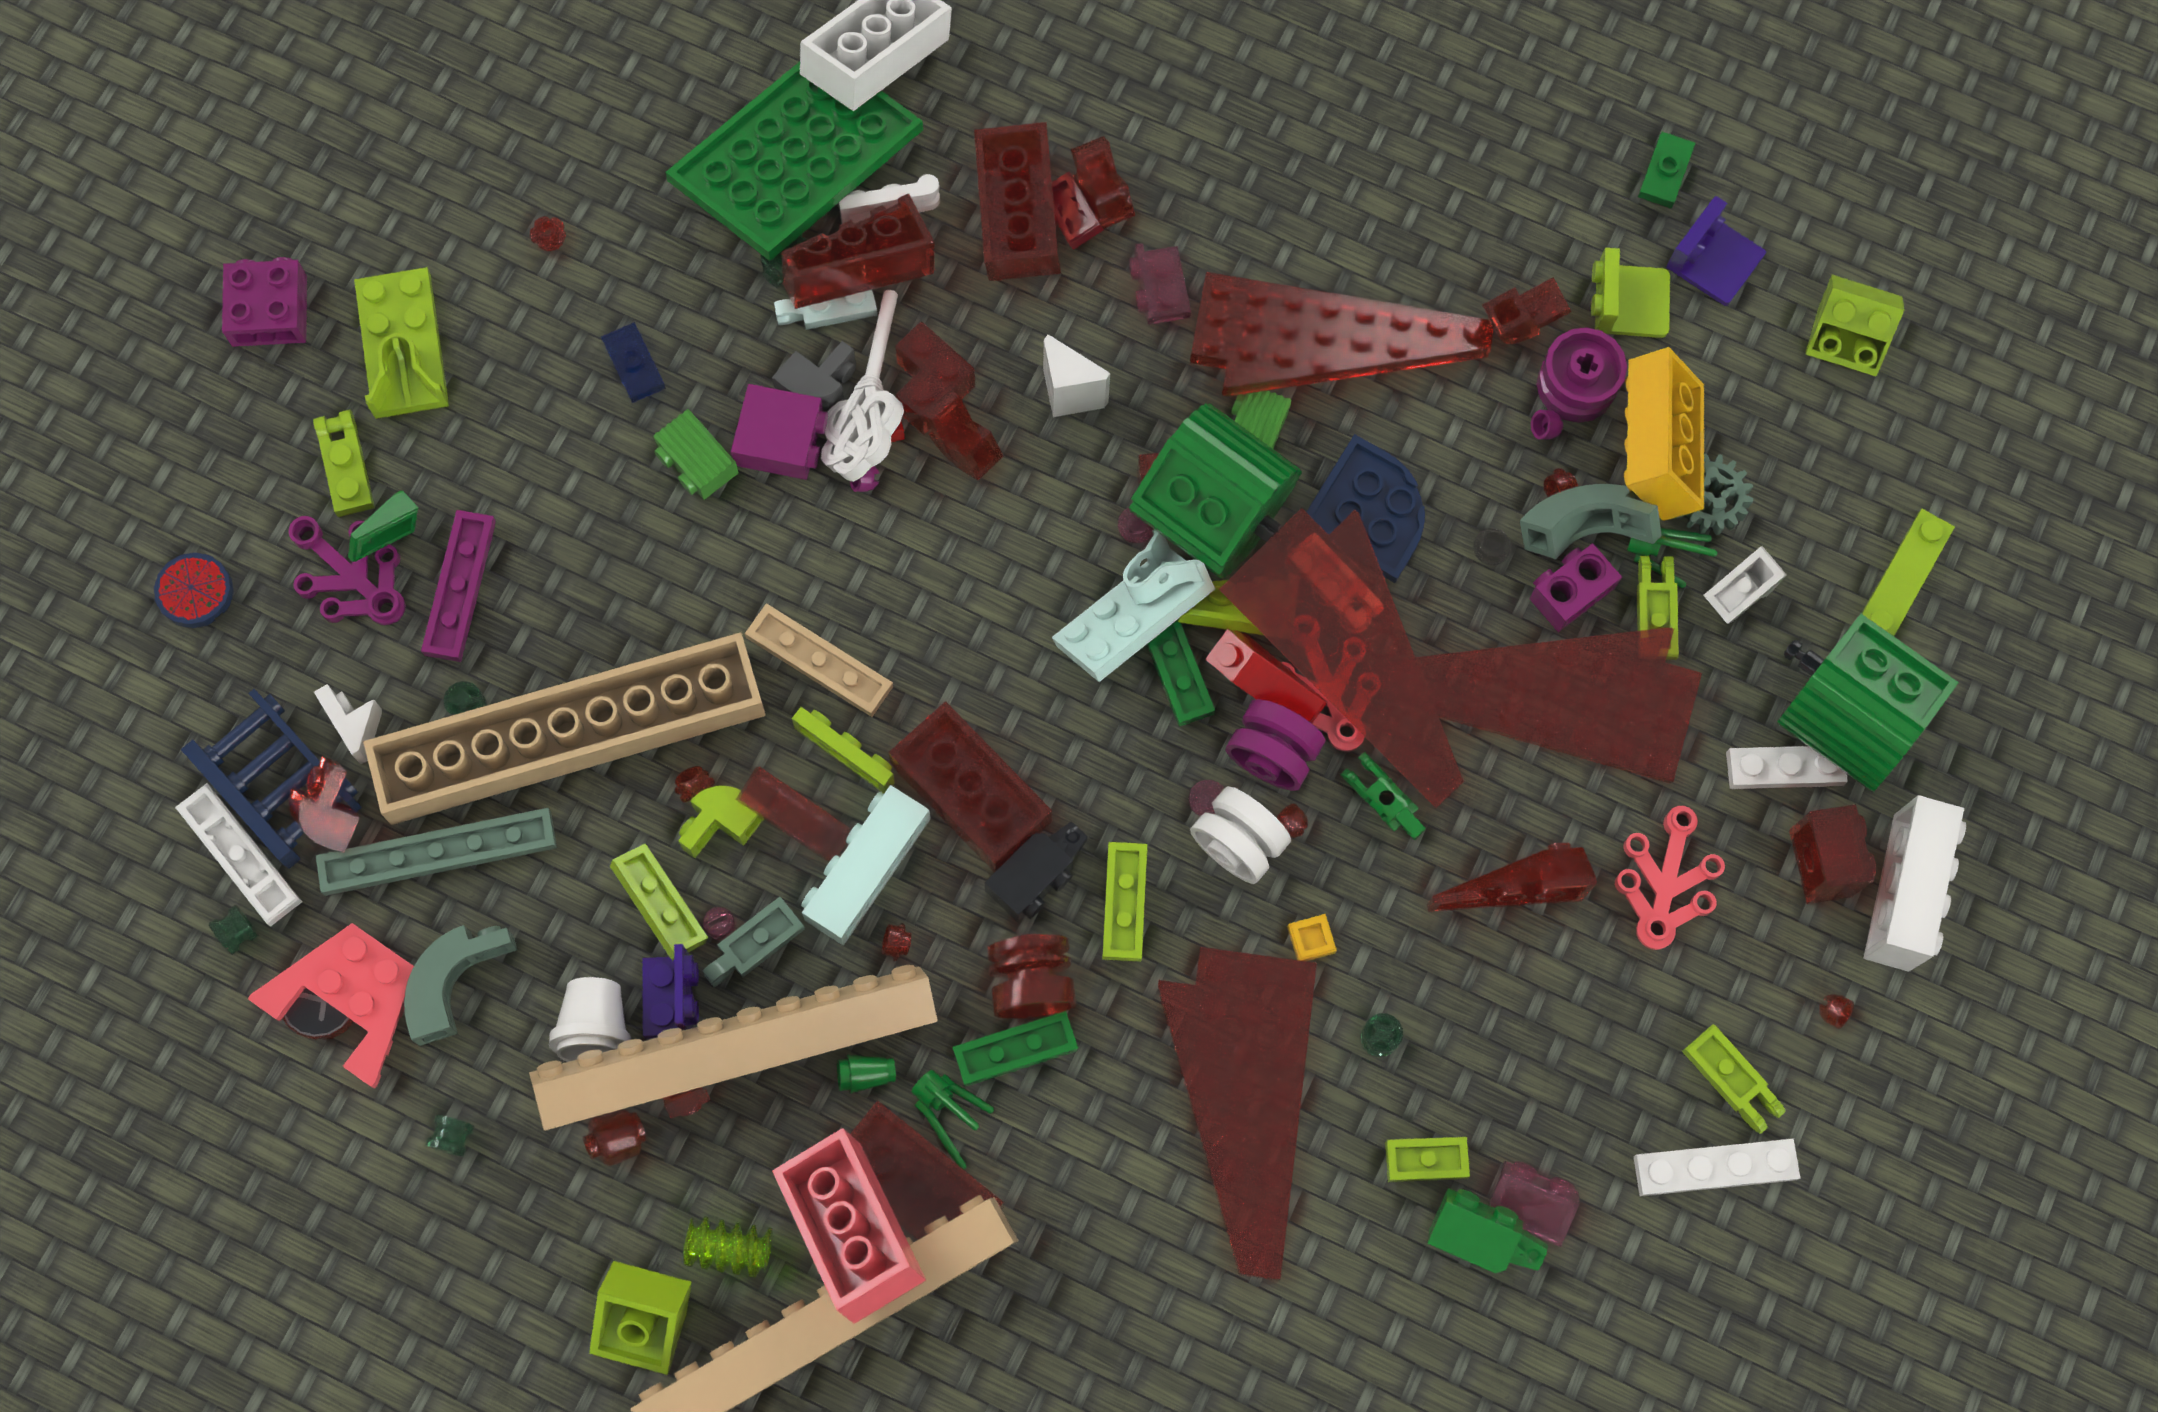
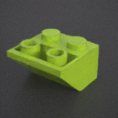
(1855, 325)

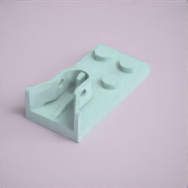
(1135, 609)

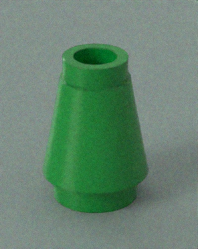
(864, 1072)

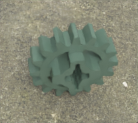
(1726, 485)

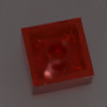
(1832, 853)

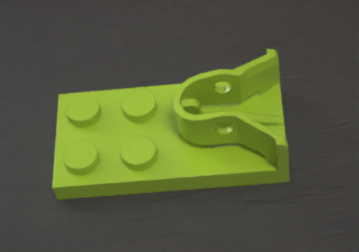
(401, 343)

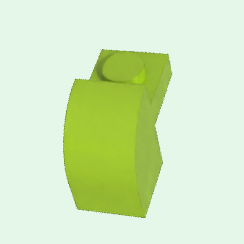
(717, 811)

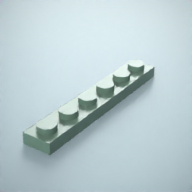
(436, 851)

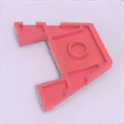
(358, 980)

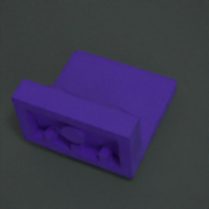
(1715, 255)
(668, 992)

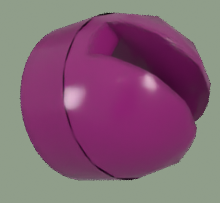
(1546, 419)
(866, 482)

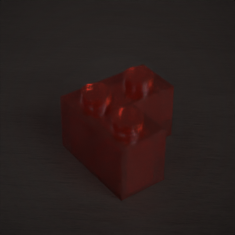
(934, 372)

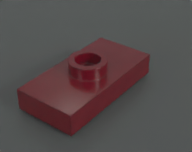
(1074, 212)

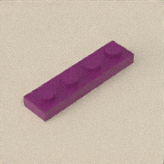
(458, 586)

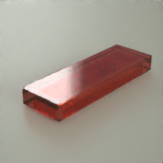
(794, 814)

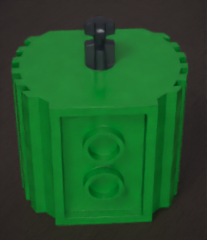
(1215, 490)
(1865, 701)

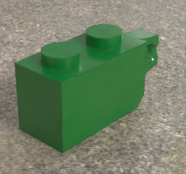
(1484, 1234)

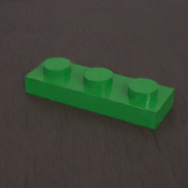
(1180, 675)
(1015, 1048)

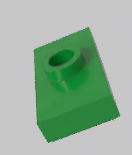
(1666, 169)

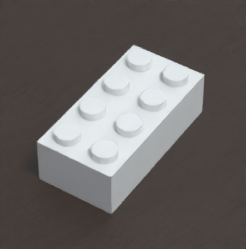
(872, 46)
(1915, 884)

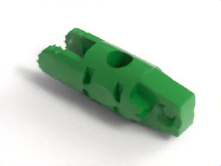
(1394, 815)

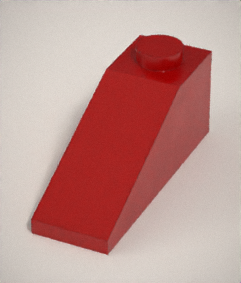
(1263, 675)

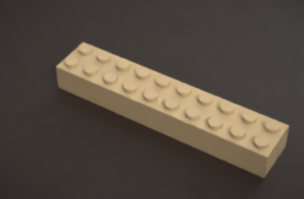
(563, 729)

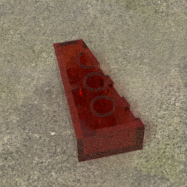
(860, 256)

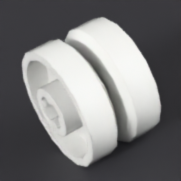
(1240, 834)

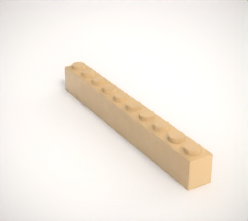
(732, 1046)
(819, 1328)

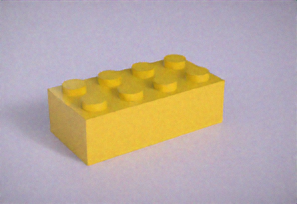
(1665, 434)

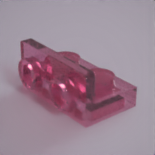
(1161, 284)
(1541, 1203)

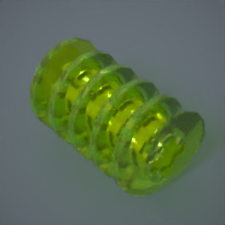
(727, 1247)

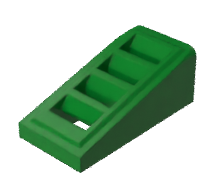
(386, 525)

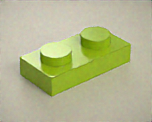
(1427, 1159)

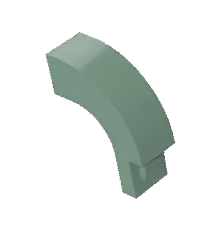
(1587, 511)
(435, 973)

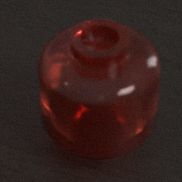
(614, 1137)

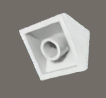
(1073, 380)

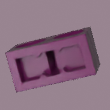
(1580, 592)

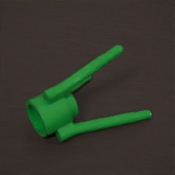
(1644, 548)
(936, 1092)

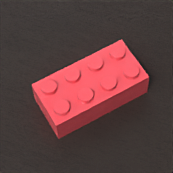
(848, 1226)

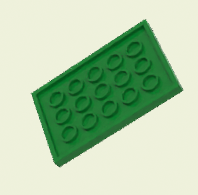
(790, 159)

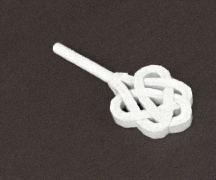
(863, 425)

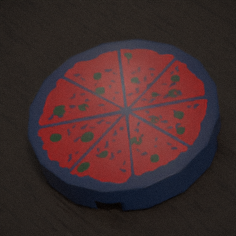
(193, 590)

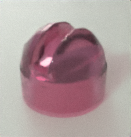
(722, 929)

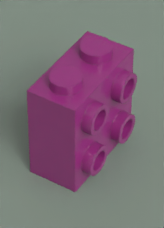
(264, 302)
(779, 432)

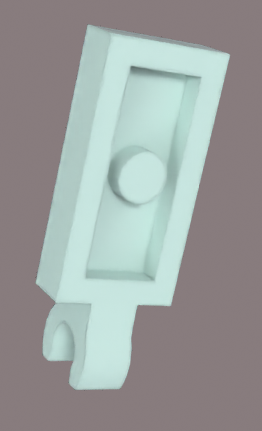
(829, 312)

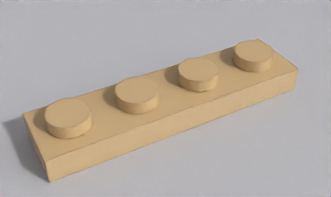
(819, 660)

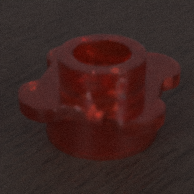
(692, 782)

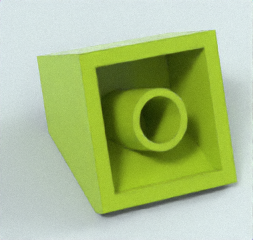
(639, 1317)

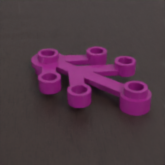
(350, 577)

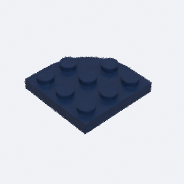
(1384, 498)

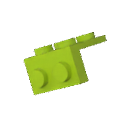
(1630, 298)

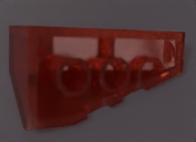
(1542, 878)

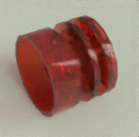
(1030, 967)

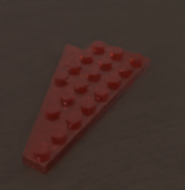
(1302, 336)
(1338, 625)
(1578, 696)
(1243, 1068)

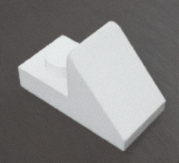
(1745, 585)
(351, 724)

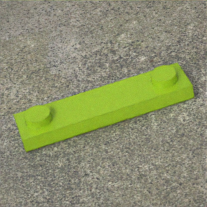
(1907, 571)

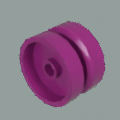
(1581, 374)
(1275, 744)

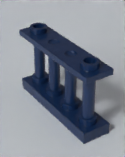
(235, 785)

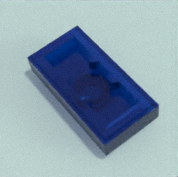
(633, 362)

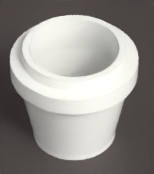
(589, 1018)

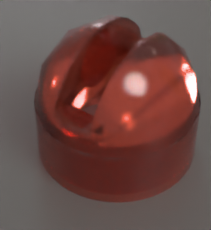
(1293, 820)
(1837, 1010)

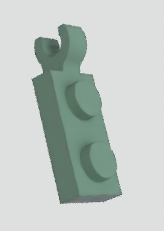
(754, 941)

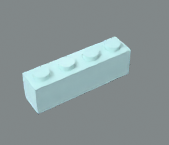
(865, 865)

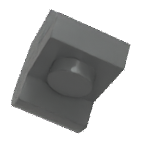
(806, 378)

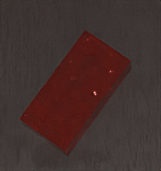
(1017, 201)
(970, 786)
(914, 1173)

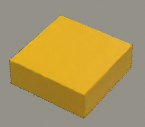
(1311, 938)

